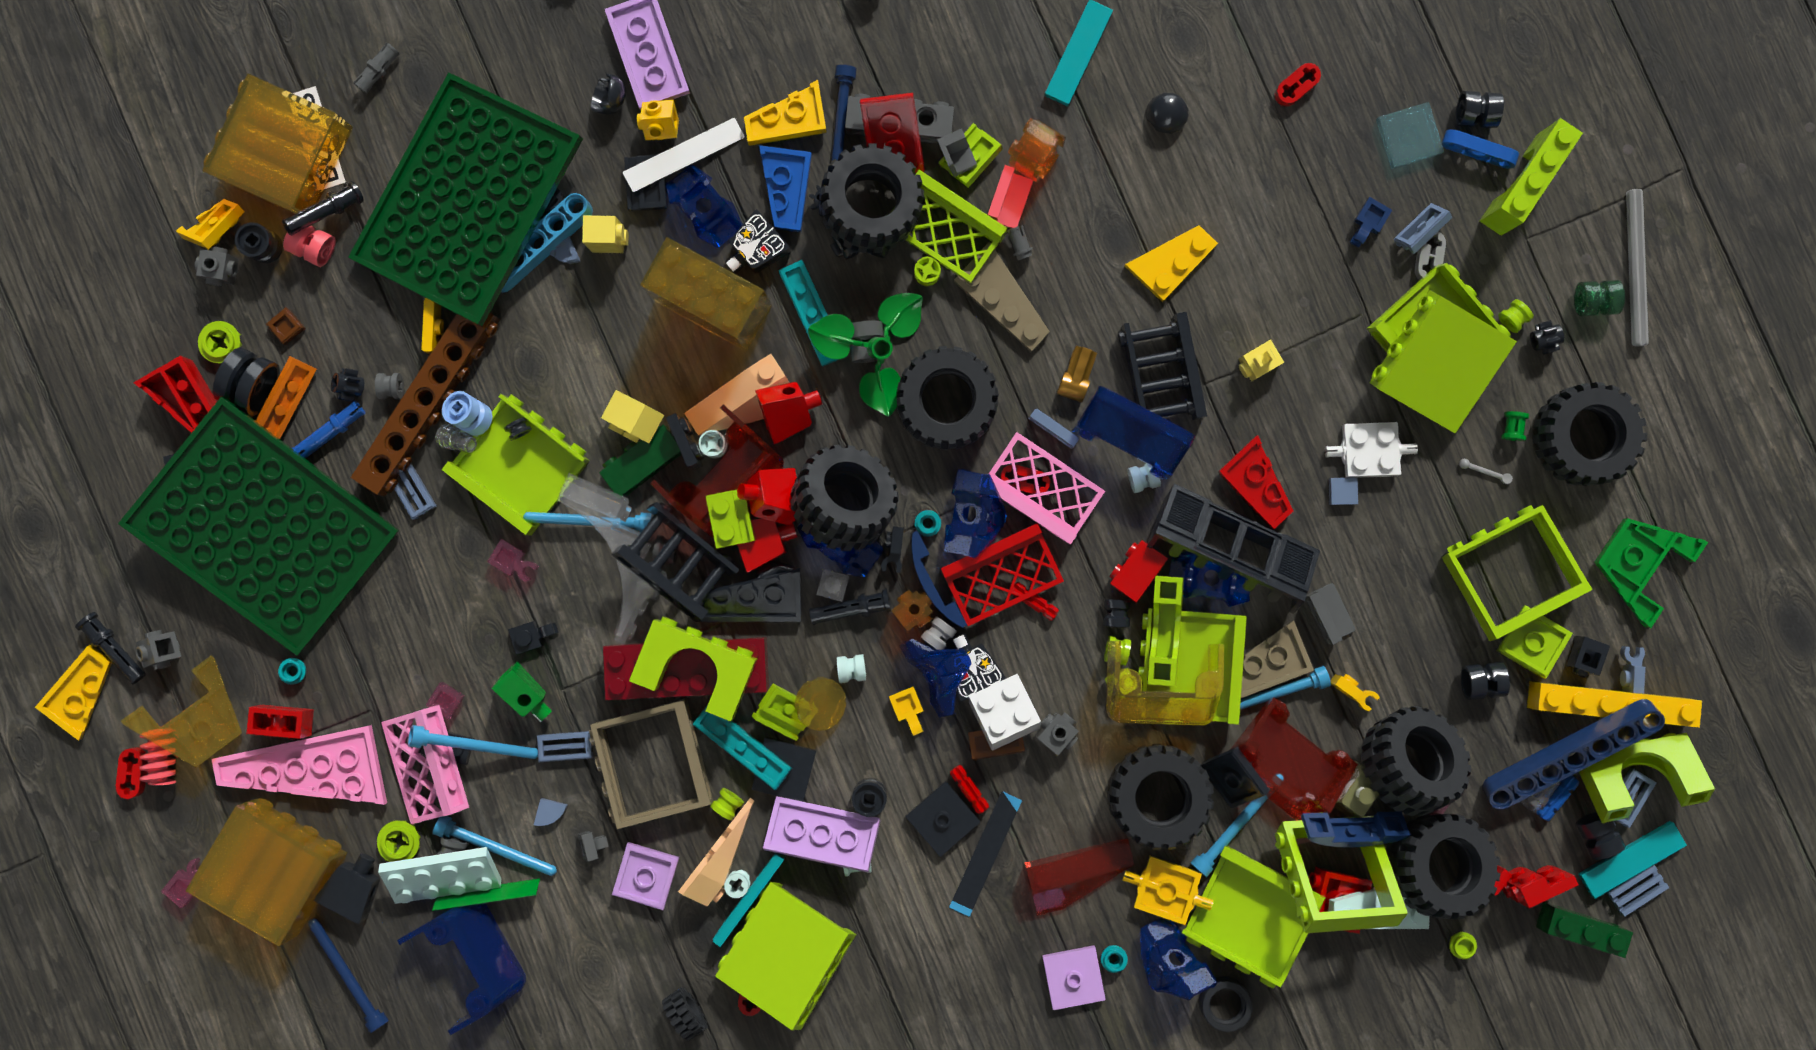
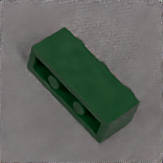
(640, 462)
(1584, 930)

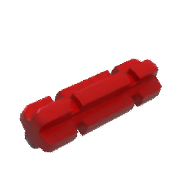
(1036, 602)
(969, 789)

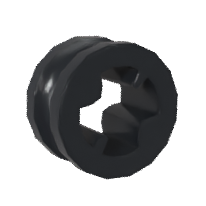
(517, 428)

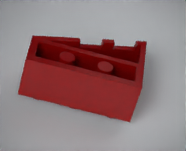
(180, 391)

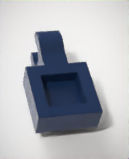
(1371, 219)

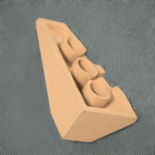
(737, 396)
(711, 873)

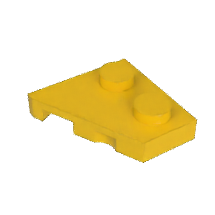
(212, 224)

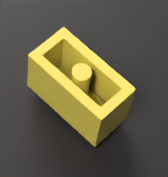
(604, 234)
(632, 417)

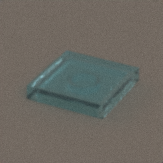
(1410, 135)

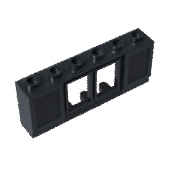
(1184, 523)

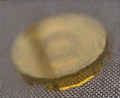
(820, 703)

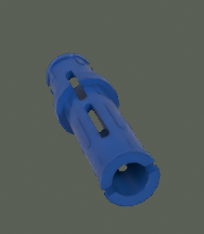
(336, 424)

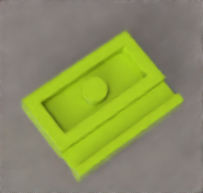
(984, 151)
(729, 519)
(779, 712)

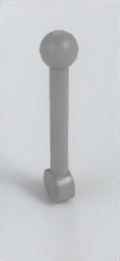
(1505, 478)

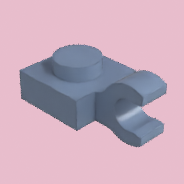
(1633, 674)

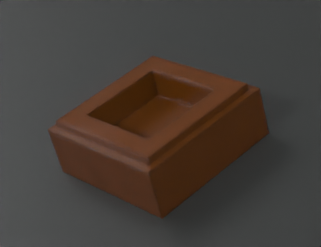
(285, 326)

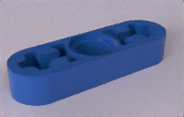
(1480, 149)

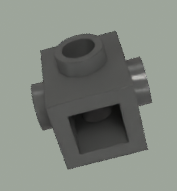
(216, 266)
(158, 649)
(1058, 742)

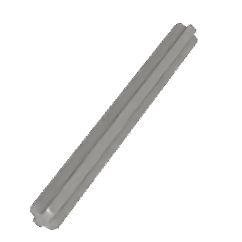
(1637, 267)

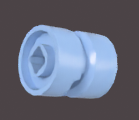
(467, 413)

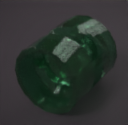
(1594, 298)

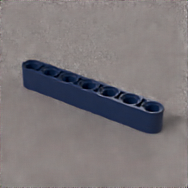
(1586, 754)

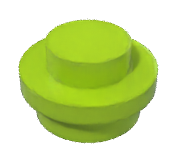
(1463, 945)

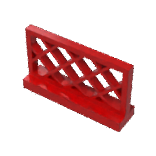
(992, 553)

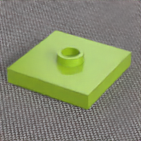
(1536, 644)

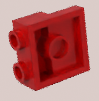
(1336, 884)
(1534, 888)

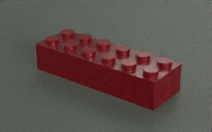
(687, 674)

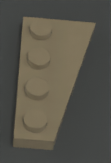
(1004, 300)
(1275, 661)

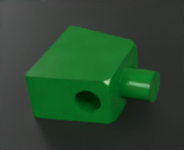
(518, 682)

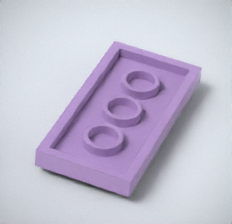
(647, 51)
(821, 834)

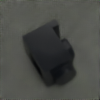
(1595, 656)

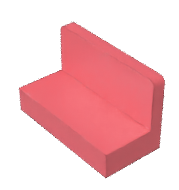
(1010, 198)

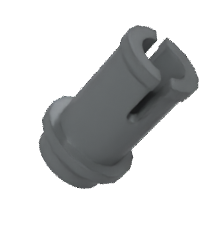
(1020, 242)

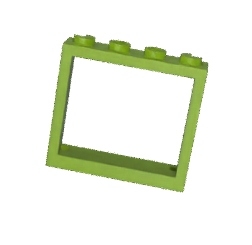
(1557, 547)
(1384, 881)

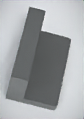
(1330, 613)

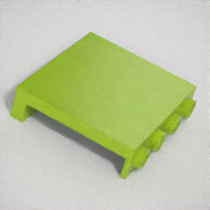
(1443, 281)
(1442, 361)
(521, 472)
(1196, 634)
(1250, 918)
(784, 956)

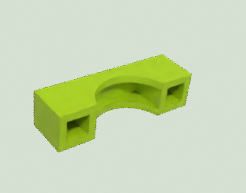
(1166, 631)

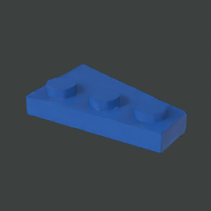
(787, 185)

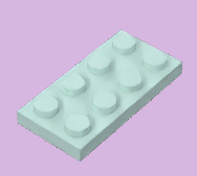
(440, 875)

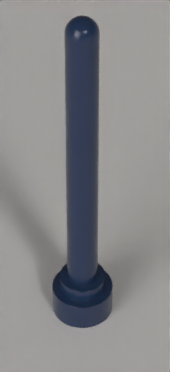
(845, 75)
(373, 1018)

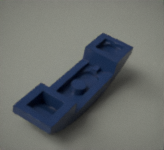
(950, 610)
(1355, 832)

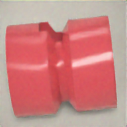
(312, 244)

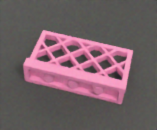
(1036, 511)
(438, 760)

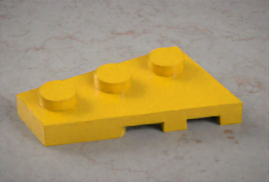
(791, 118)
(1171, 262)
(76, 692)

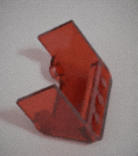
(739, 464)

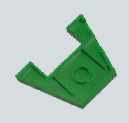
(1633, 558)

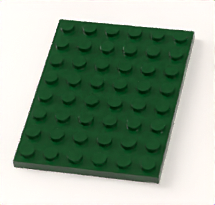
(465, 198)
(258, 526)

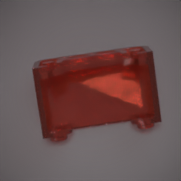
(1310, 775)

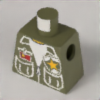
(1357, 795)

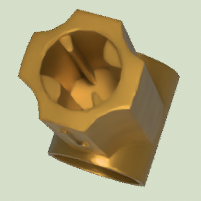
(1075, 380)

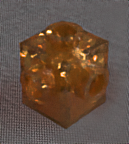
(908, 619)

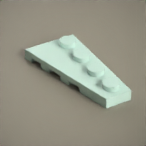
(1368, 900)

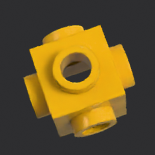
(658, 120)

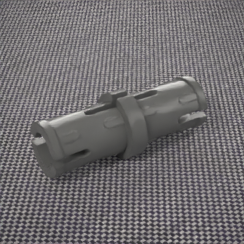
(376, 68)

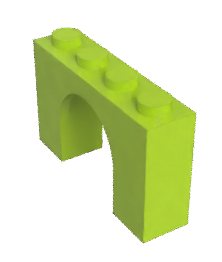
(1545, 158)
(732, 665)
(1670, 755)

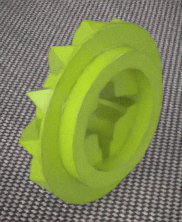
(207, 344)
(387, 846)

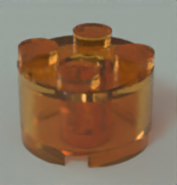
(1036, 150)

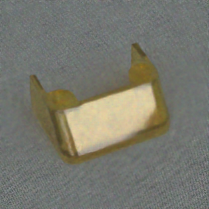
(1131, 705)

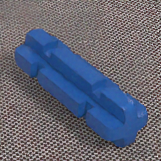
(1558, 798)

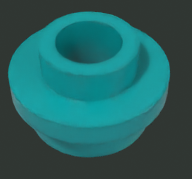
(919, 523)
(284, 668)
(1117, 966)

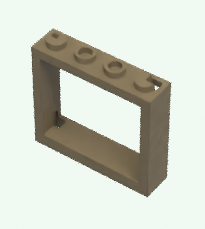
(611, 785)

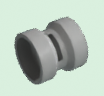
(938, 634)

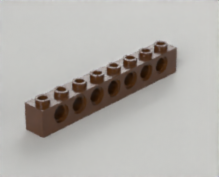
(368, 471)

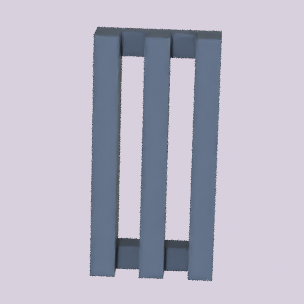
(1422, 228)
(1053, 428)
(421, 487)
(541, 747)
(1642, 797)
(1642, 899)

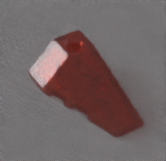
(1071, 875)

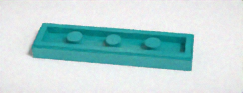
(1078, 52)
(804, 299)
(744, 748)
(1632, 860)
(748, 898)

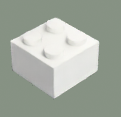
(1004, 712)

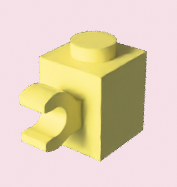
(1260, 361)

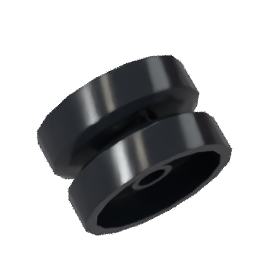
(245, 380)

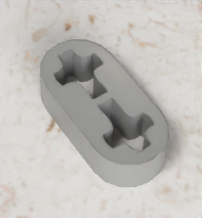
(1424, 255)

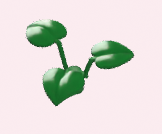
(833, 339)

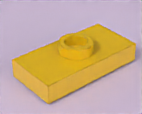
(432, 326)

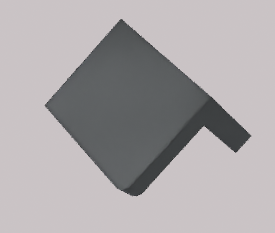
(957, 152)

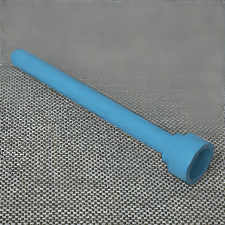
(637, 522)
(1318, 678)
(420, 737)
(446, 827)
(1205, 861)

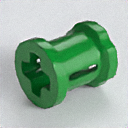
(1513, 432)

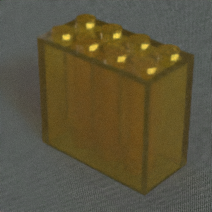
(277, 146)
(706, 294)
(266, 870)

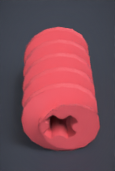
(157, 765)

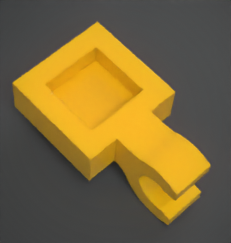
(1348, 686)
(906, 706)

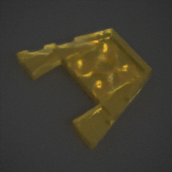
(200, 728)

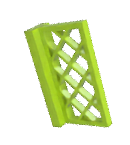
(964, 213)

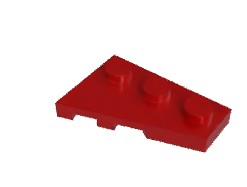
(1257, 484)

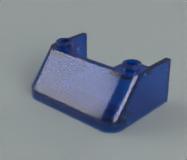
(1134, 431)
(484, 953)

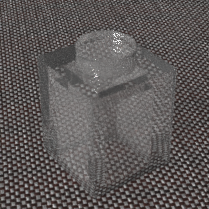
(833, 585)

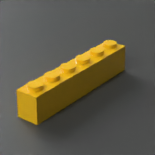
(1605, 702)

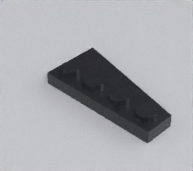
(757, 600)

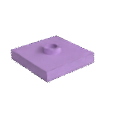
(645, 876)
(1073, 977)

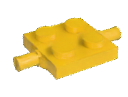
(1167, 890)

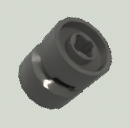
(864, 332)

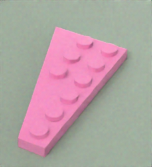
(321, 766)

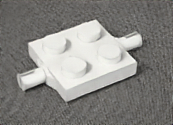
(1371, 450)

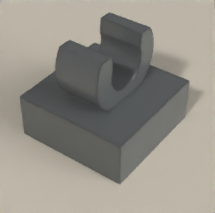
(590, 845)

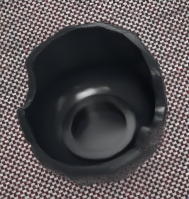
(608, 95)
(1167, 113)

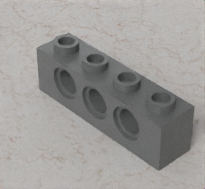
(939, 111)

